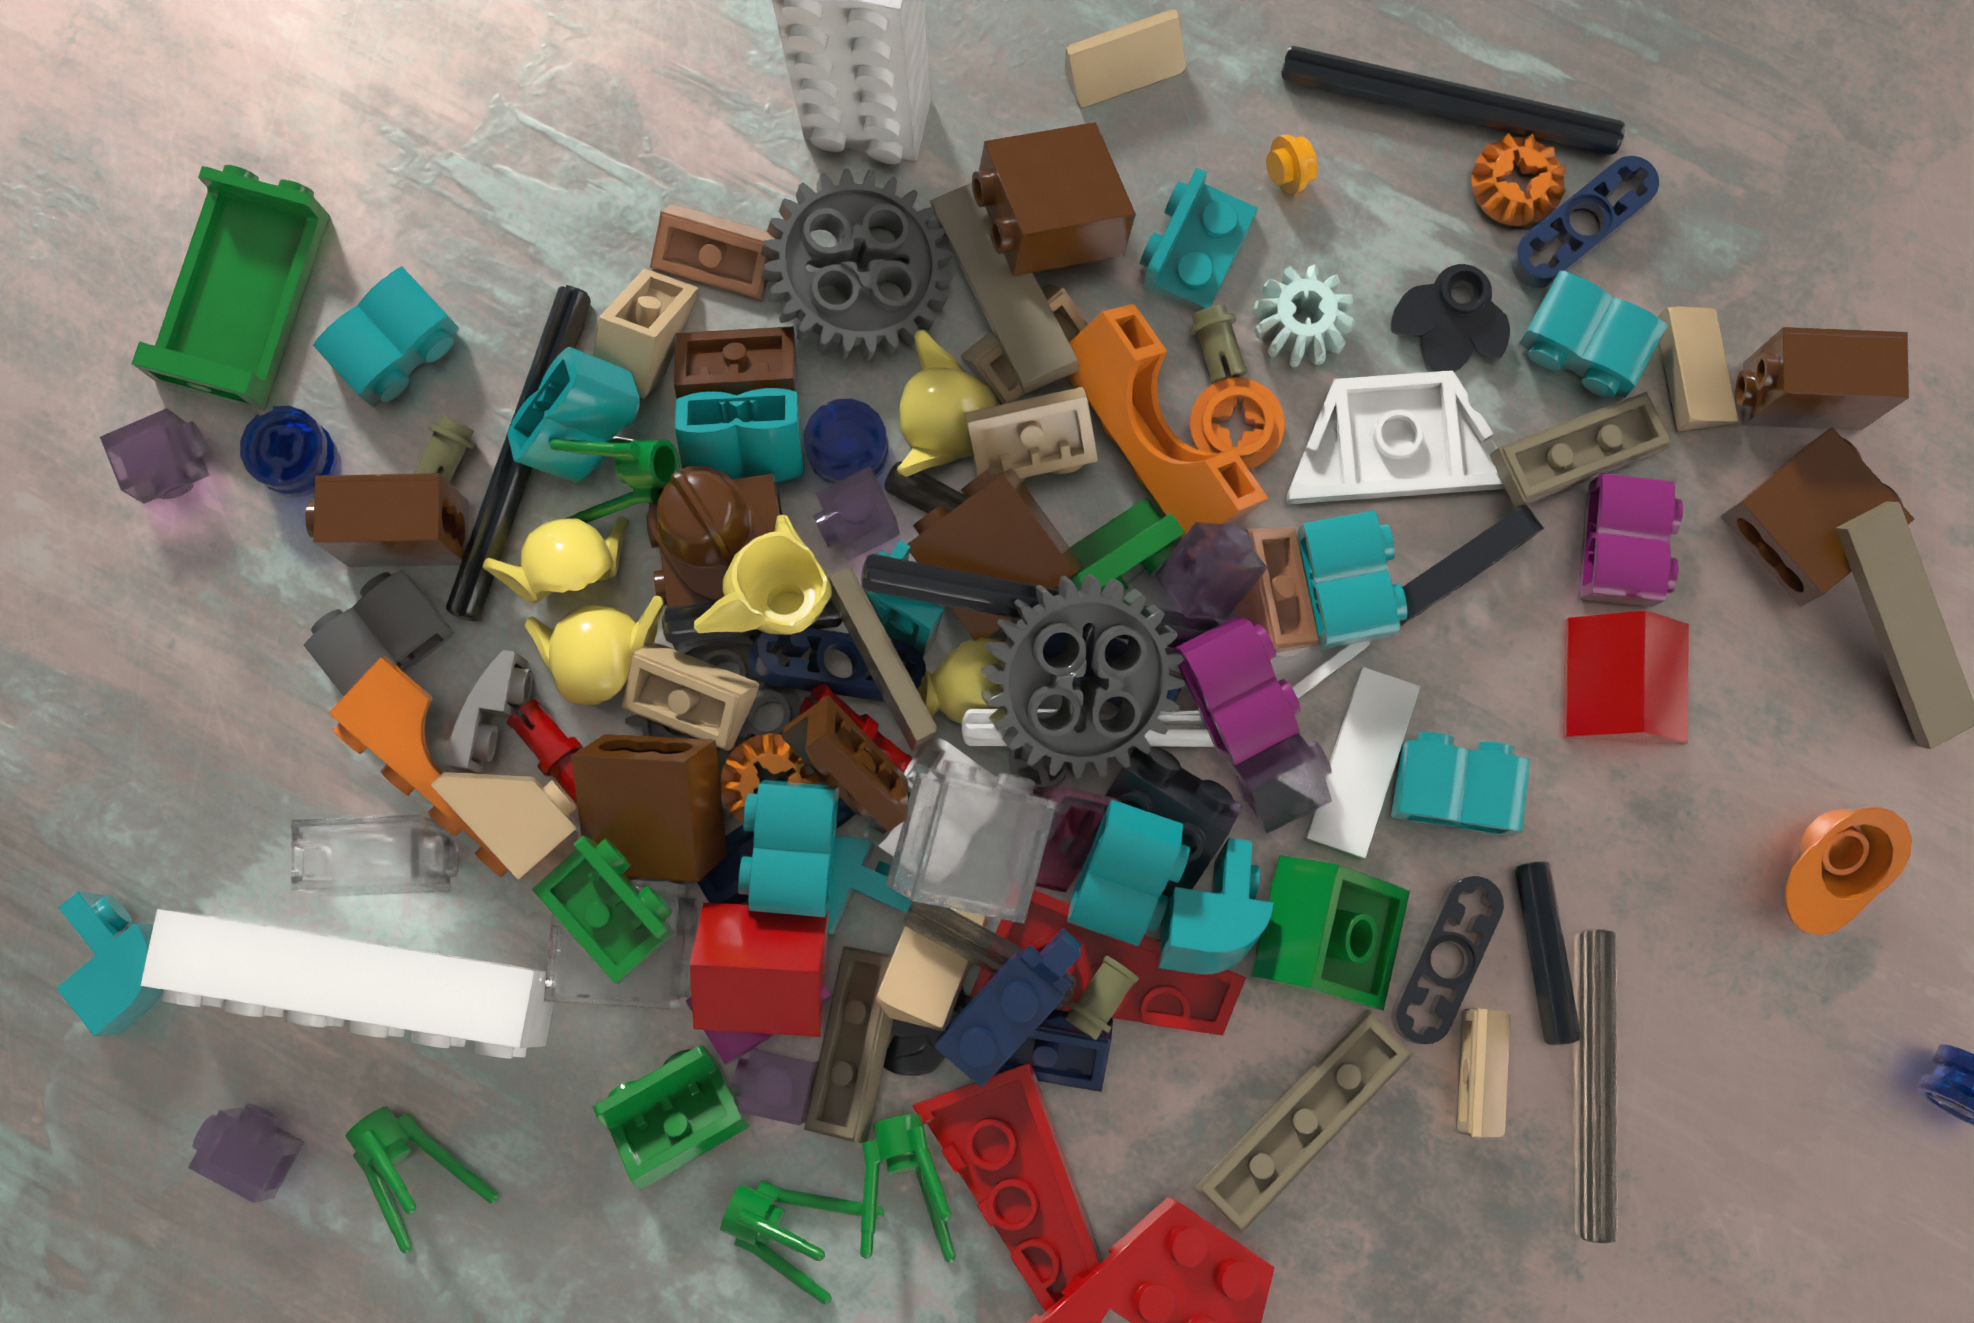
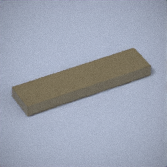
(1010, 303)
(1908, 624)
(1303, 1121)

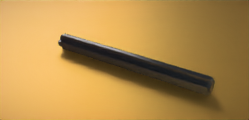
(1453, 100)
(511, 477)
(983, 592)

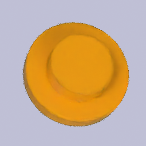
(1291, 163)

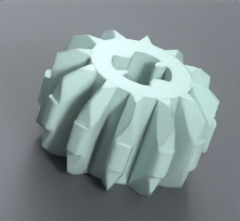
(1295, 295)

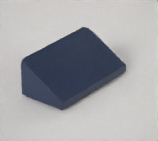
(1064, 1054)

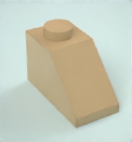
(643, 325)
(510, 814)

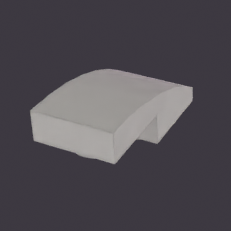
(496, 693)

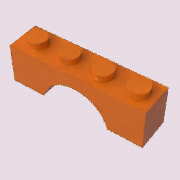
(1120, 375)
(389, 718)

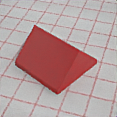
(1626, 678)
(758, 971)

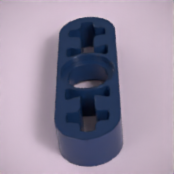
(1604, 184)
(796, 676)

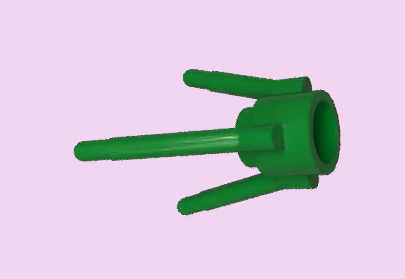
(638, 463)
(381, 1145)
(903, 1147)
(757, 1222)

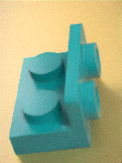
(1197, 244)
(906, 618)

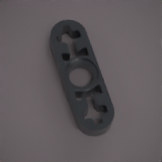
(1470, 561)
(1453, 912)

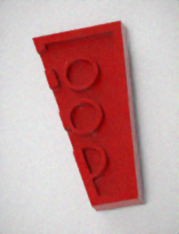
(1157, 998)
(1019, 1175)

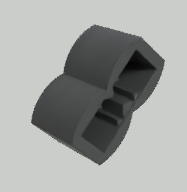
(387, 621)

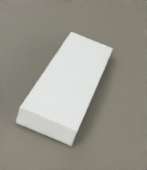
(1363, 762)

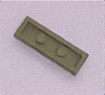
(1580, 449)
(881, 659)
(851, 1050)

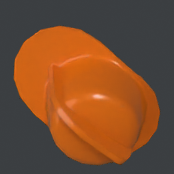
(1844, 866)

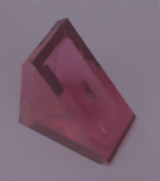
(1070, 834)

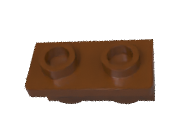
(735, 360)
(851, 760)

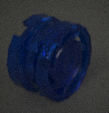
(845, 439)
(287, 451)
(1951, 1082)

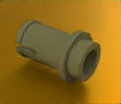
(1218, 340)
(445, 448)
(1101, 998)

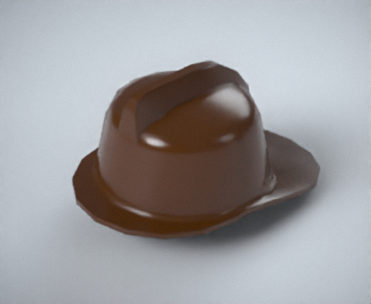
(702, 526)

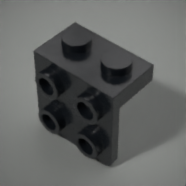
(1164, 788)

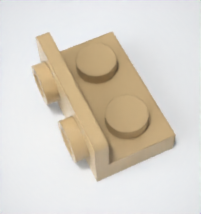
(1033, 435)

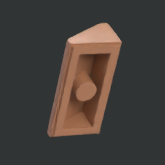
(710, 250)
(1281, 594)

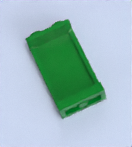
(237, 288)

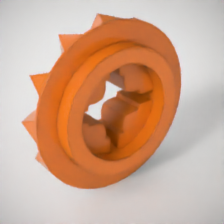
(1505, 200)
(1259, 409)
(740, 773)

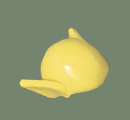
(935, 408)
(562, 558)
(770, 587)
(594, 649)
(958, 681)

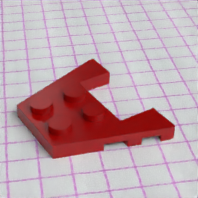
(1169, 1272)

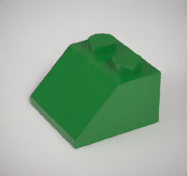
(1331, 931)

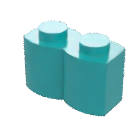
(1592, 335)
(387, 337)
(575, 401)
(742, 433)
(1351, 579)
(1461, 786)
(791, 848)
(1127, 873)

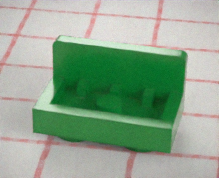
(1127, 545)
(605, 909)
(671, 1115)

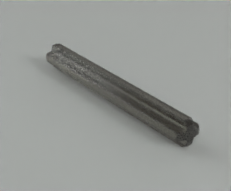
(1598, 1087)

